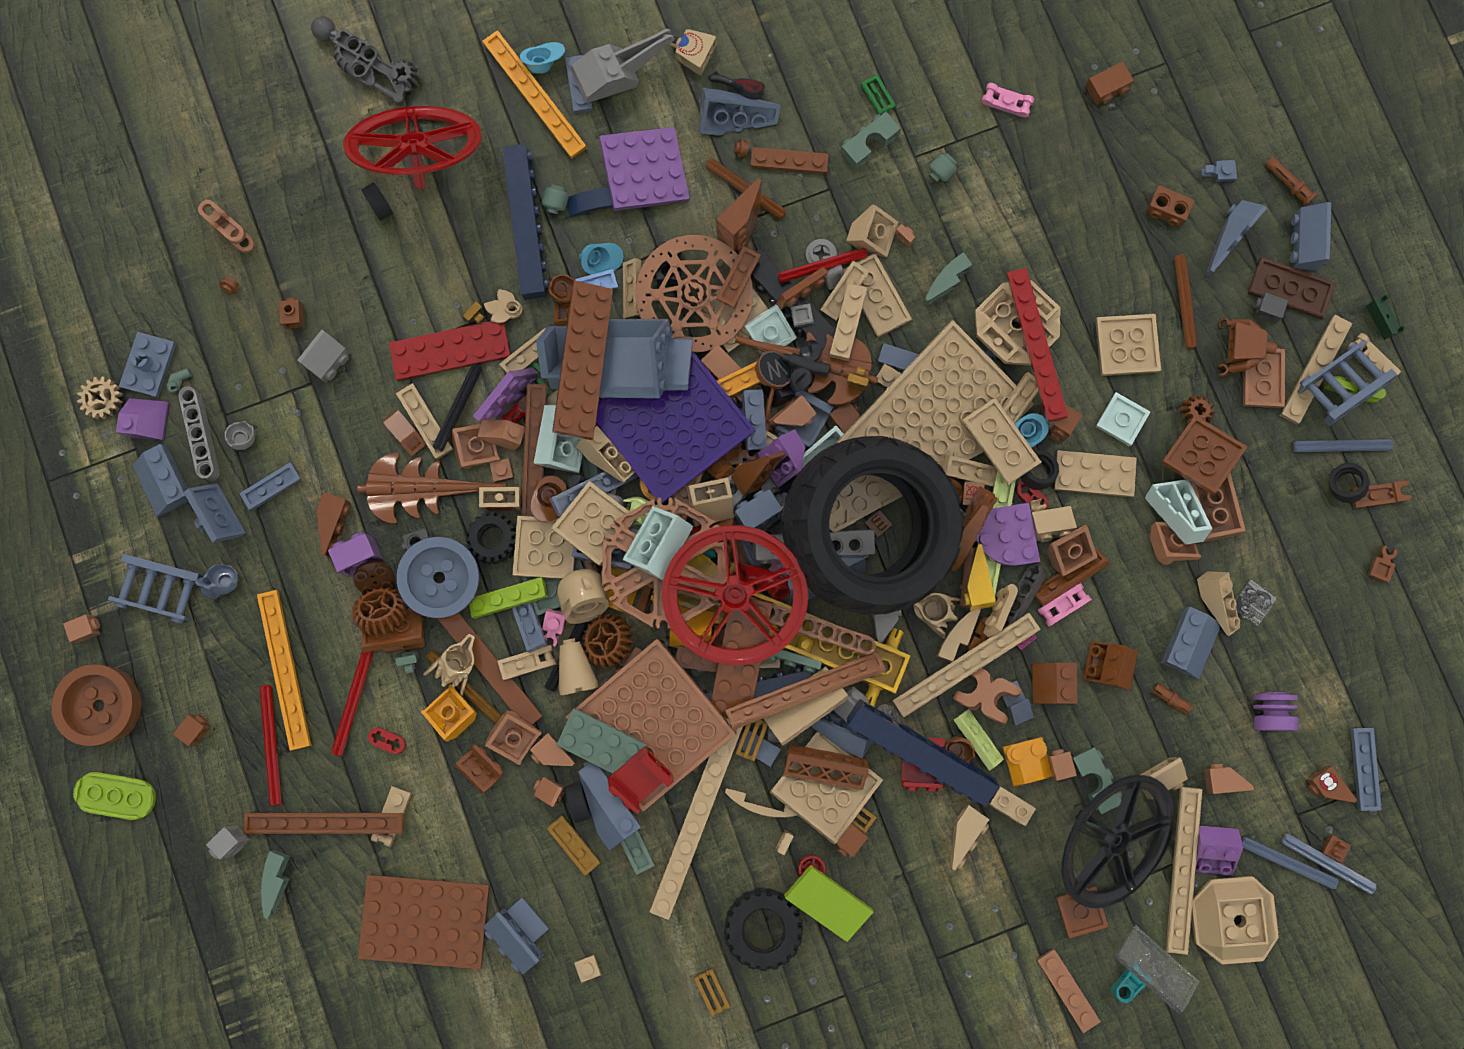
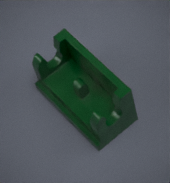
(1384, 317)

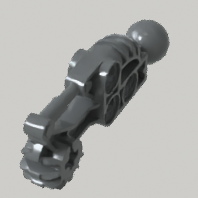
(356, 60)

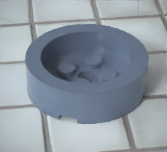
(417, 574)

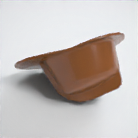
(540, 503)

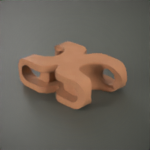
(226, 226)
(987, 695)

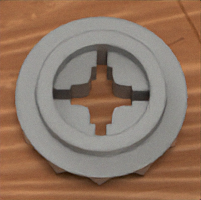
(815, 247)

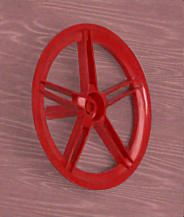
(413, 142)
(734, 596)

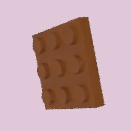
(1204, 455)

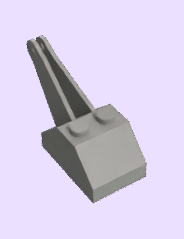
(613, 69)

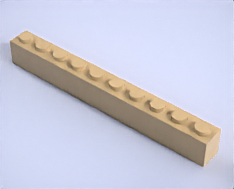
(693, 828)

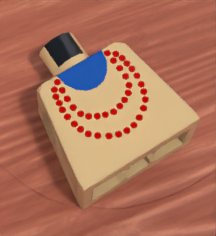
(694, 49)

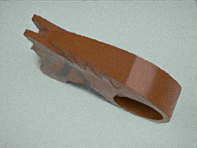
(974, 519)

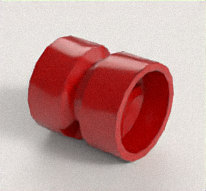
(809, 860)

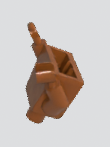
(1246, 345)

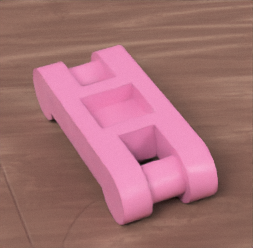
(1007, 100)
(1064, 604)

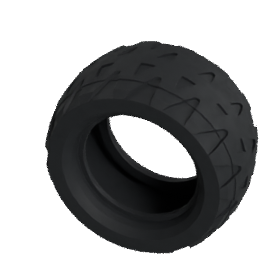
(933, 510)

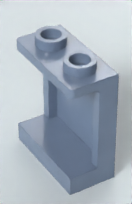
(809, 433)

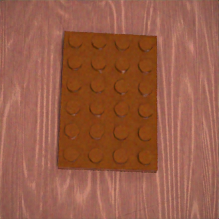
(424, 921)

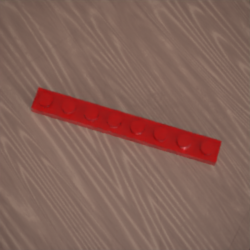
(1037, 345)

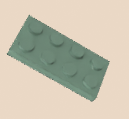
(598, 741)

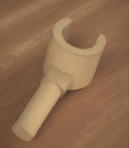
(1035, 505)

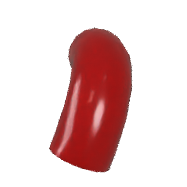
(751, 572)

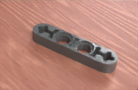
(1026, 599)

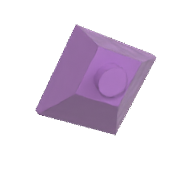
(143, 419)

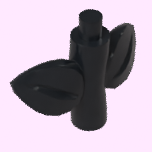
(806, 365)

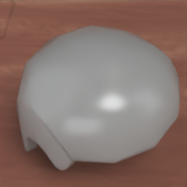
(240, 435)

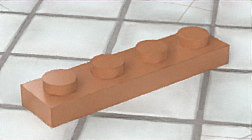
(1068, 990)

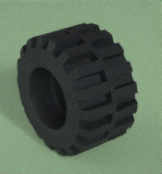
(477, 530)

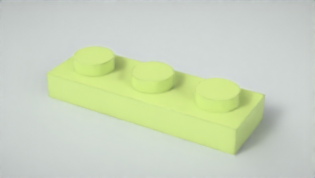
(979, 739)

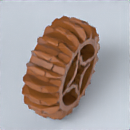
(381, 615)
(613, 644)

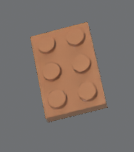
(1266, 382)

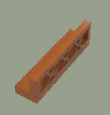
(828, 760)

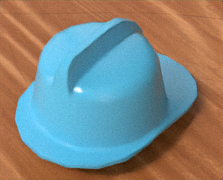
(542, 57)
(601, 257)
(1033, 428)

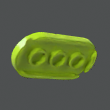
(114, 796)

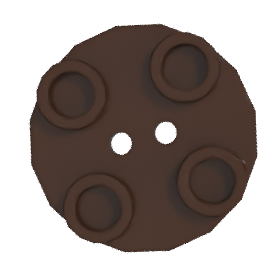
(382, 574)

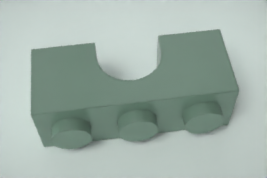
(882, 129)
(1091, 762)

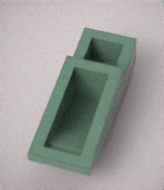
(948, 278)
(273, 882)

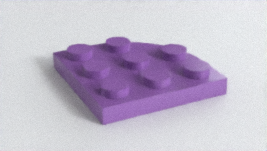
(505, 393)
(1009, 536)

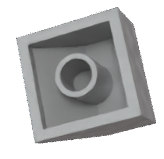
(324, 356)

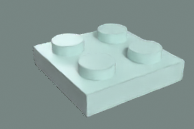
(770, 328)
(1122, 419)

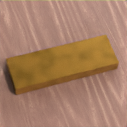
(573, 845)

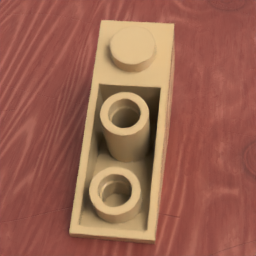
(605, 455)
(1218, 596)
(966, 830)

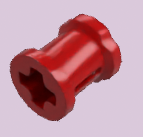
(516, 409)

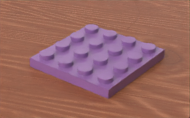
(644, 168)

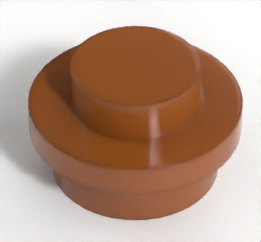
(741, 148)
(229, 285)

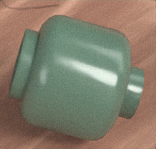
(942, 167)
(555, 199)

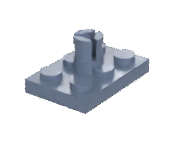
(147, 365)
(214, 513)

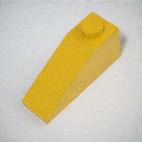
(979, 588)

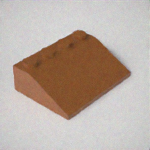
(739, 219)

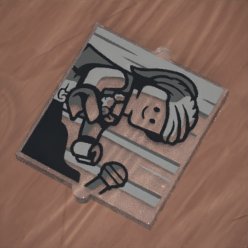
(1254, 602)

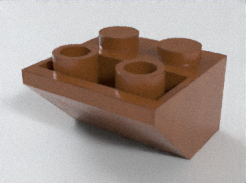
(1110, 665)

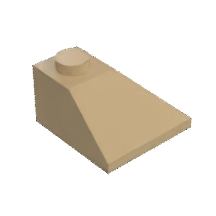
(873, 231)

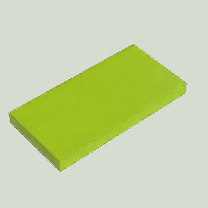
(828, 903)

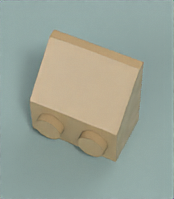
(1169, 772)

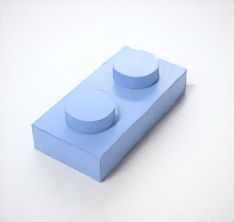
(604, 279)

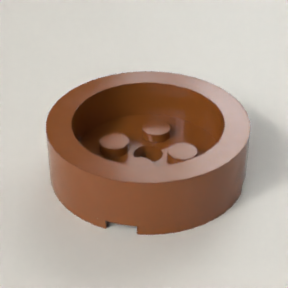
(76, 711)

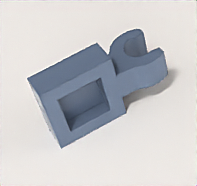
(1222, 171)

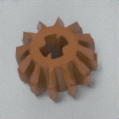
(1201, 405)

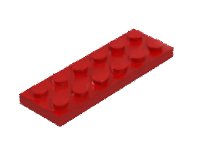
(449, 350)

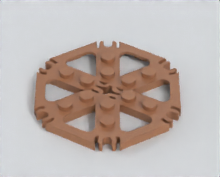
(637, 579)

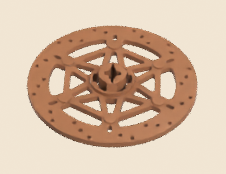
(674, 248)

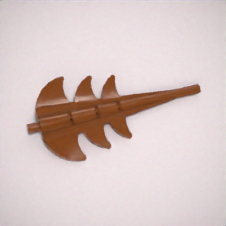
(839, 368)
(387, 487)

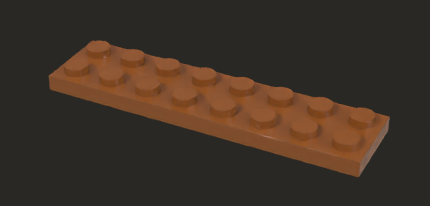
(582, 360)

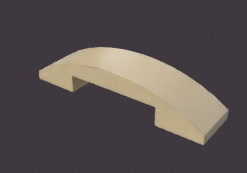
(739, 798)

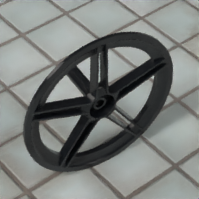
(1117, 841)

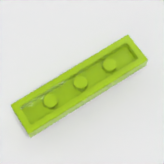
(508, 598)

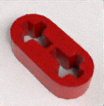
(1025, 498)
(385, 744)

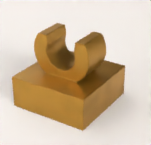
(472, 312)
(858, 381)

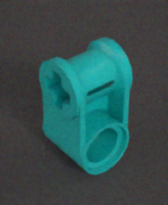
(1132, 984)

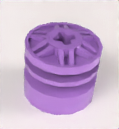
(1276, 712)

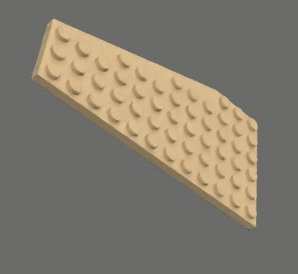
(926, 411)

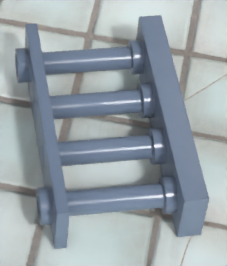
(1349, 401)
(152, 569)

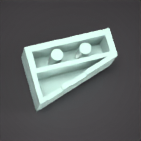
(1180, 510)

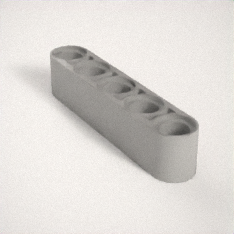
(205, 440)

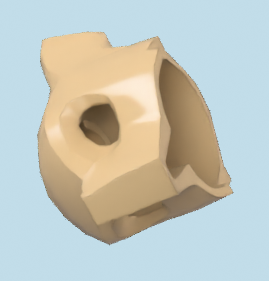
(936, 611)
(455, 663)

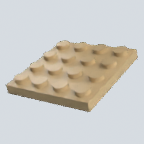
(825, 805)

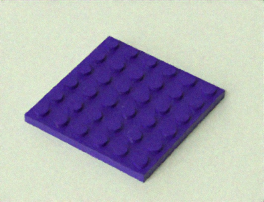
(675, 435)

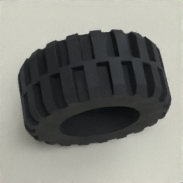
(763, 958)

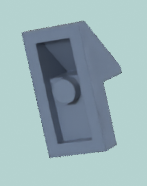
(1018, 708)

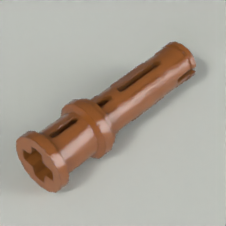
(1295, 189)

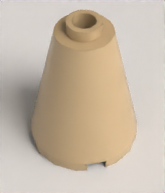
(574, 669)

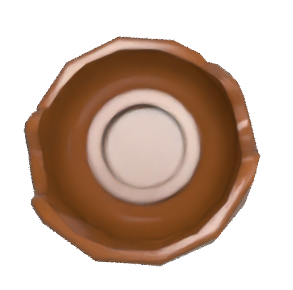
(560, 288)
(961, 748)

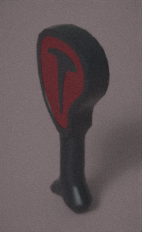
(747, 87)

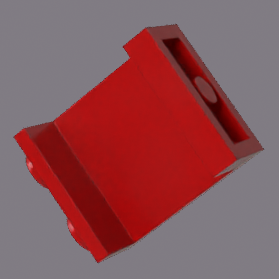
(638, 779)

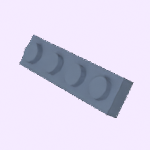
(1365, 769)

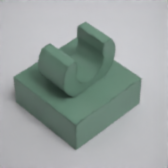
(407, 659)

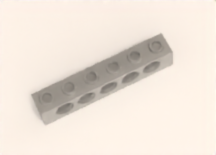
(864, 547)

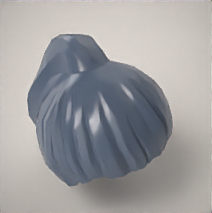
(218, 581)

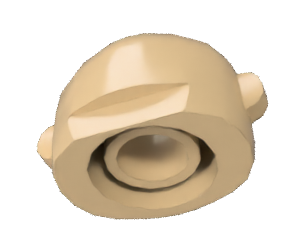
(582, 596)

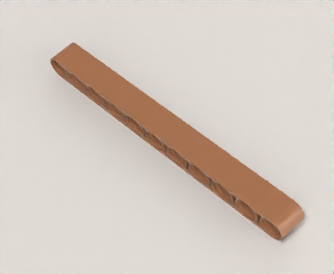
(816, 633)

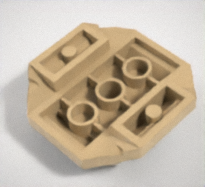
(995, 326)
(1214, 917)

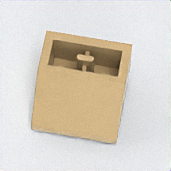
(712, 499)

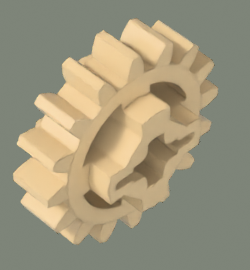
(92, 404)

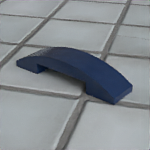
(589, 201)

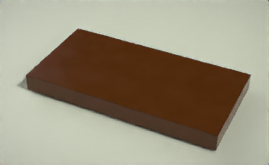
(1302, 290)

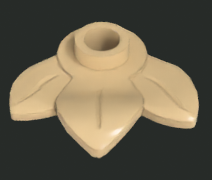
(501, 308)

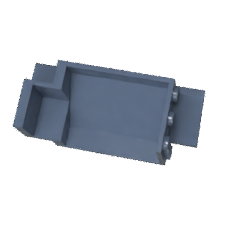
(638, 358)

